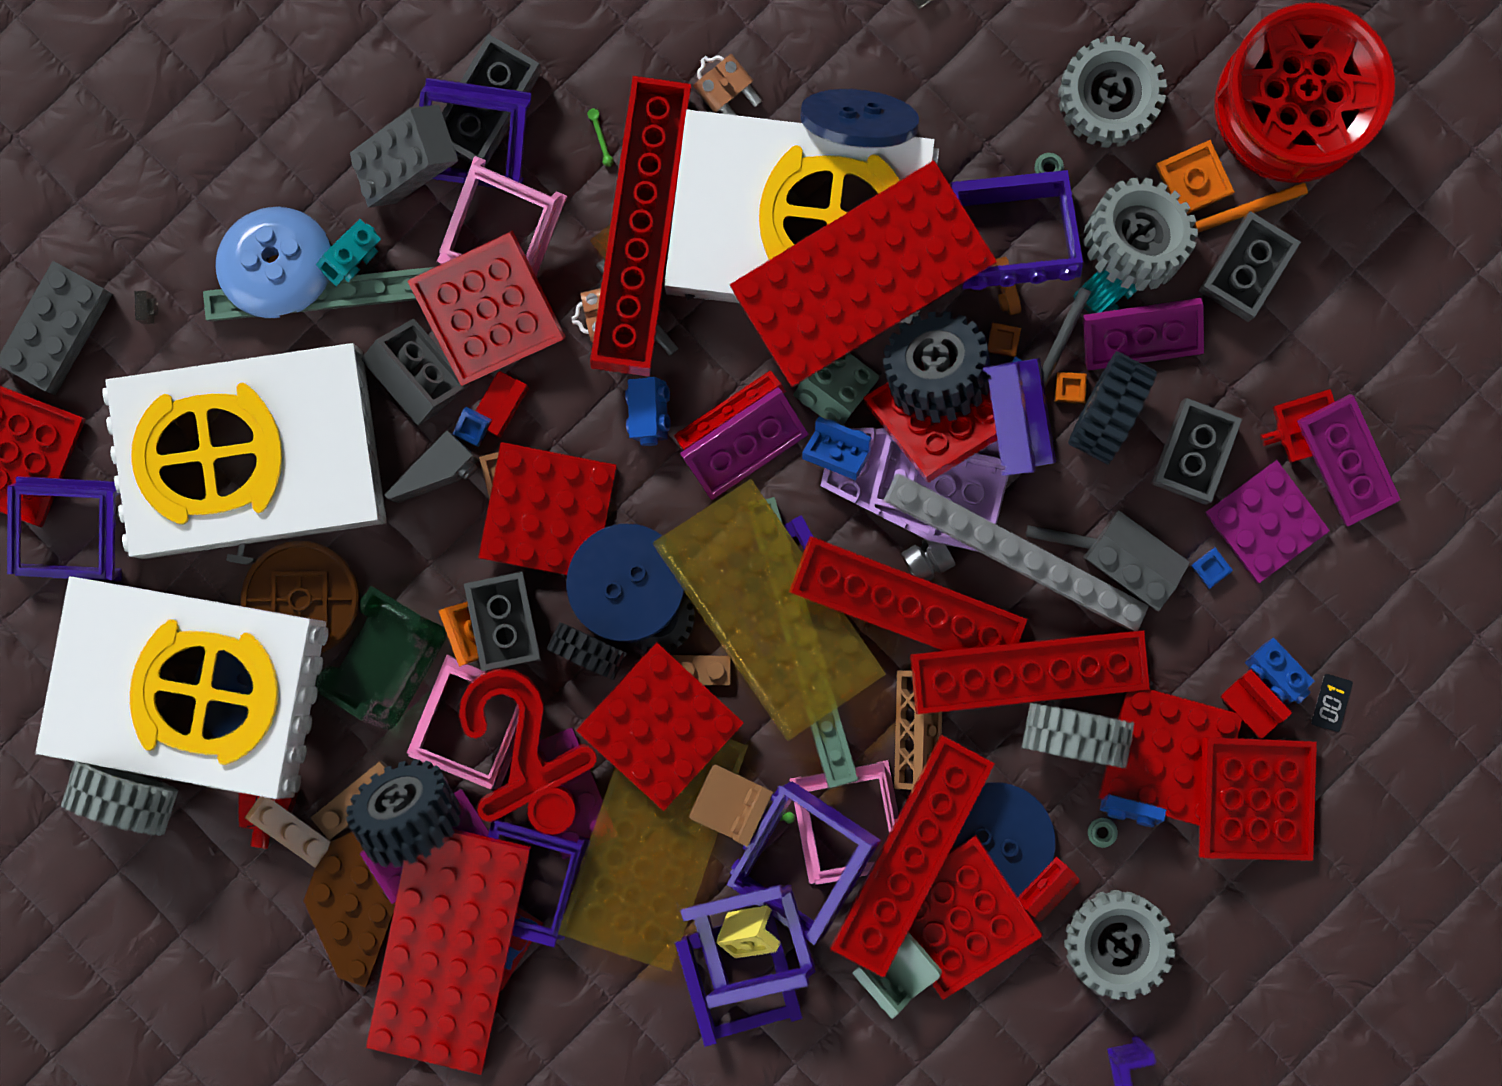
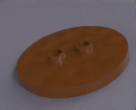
(305, 583)

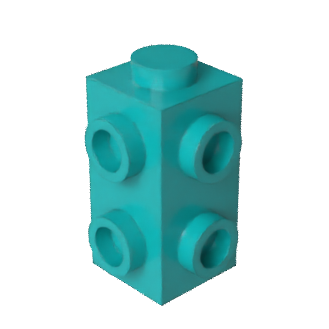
(348, 252)

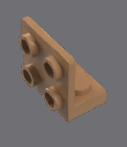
(730, 804)

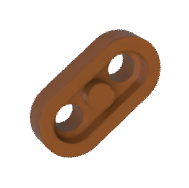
(1009, 298)

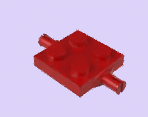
(1288, 429)

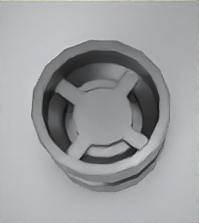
(927, 559)

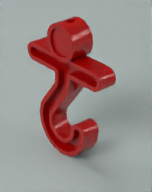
(531, 778)

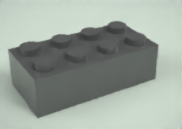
(480, 130)
(403, 156)
(54, 328)

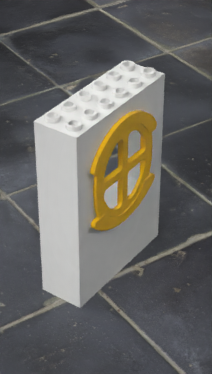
(737, 188)
(309, 442)
(109, 671)

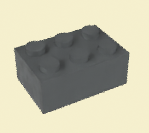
(1249, 266)
(1196, 451)

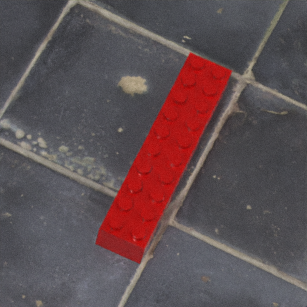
(640, 227)

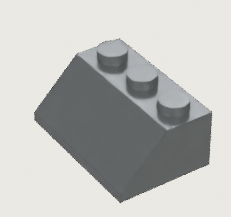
(413, 371)
(1137, 560)
(502, 621)

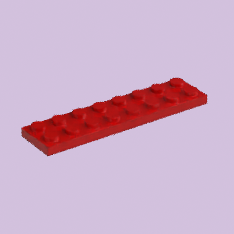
(900, 600)
(1029, 671)
(912, 856)

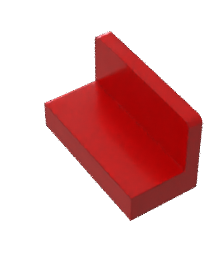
(502, 402)
(1255, 704)
(1048, 889)

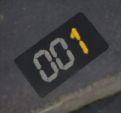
(1332, 702)

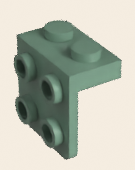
(837, 388)
(906, 977)

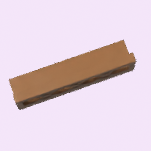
(923, 730)

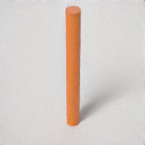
(1253, 206)

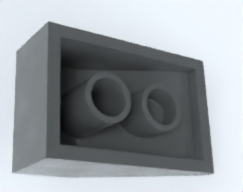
(439, 466)

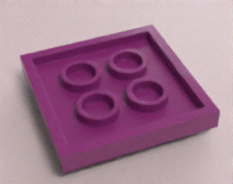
(1267, 521)

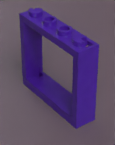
(1023, 188)
(742, 883)

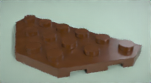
(348, 910)

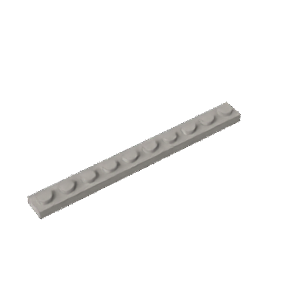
(1015, 552)

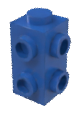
(647, 410)
(1280, 672)

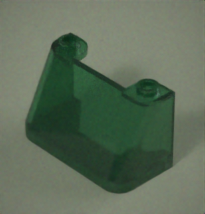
(383, 661)

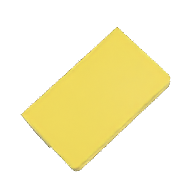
(745, 933)

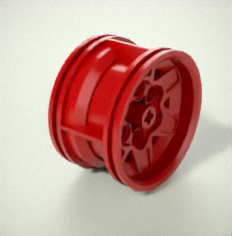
(1339, 41)

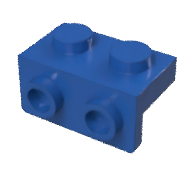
(838, 448)
(1120, 808)

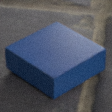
(472, 426)
(1211, 568)

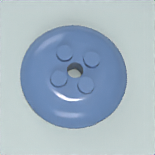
(277, 286)

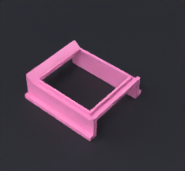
(552, 209)
(505, 753)
(816, 782)

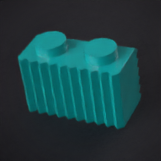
(1105, 293)

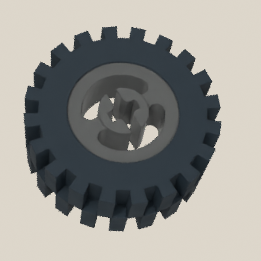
(941, 387)
(1112, 407)
(403, 813)

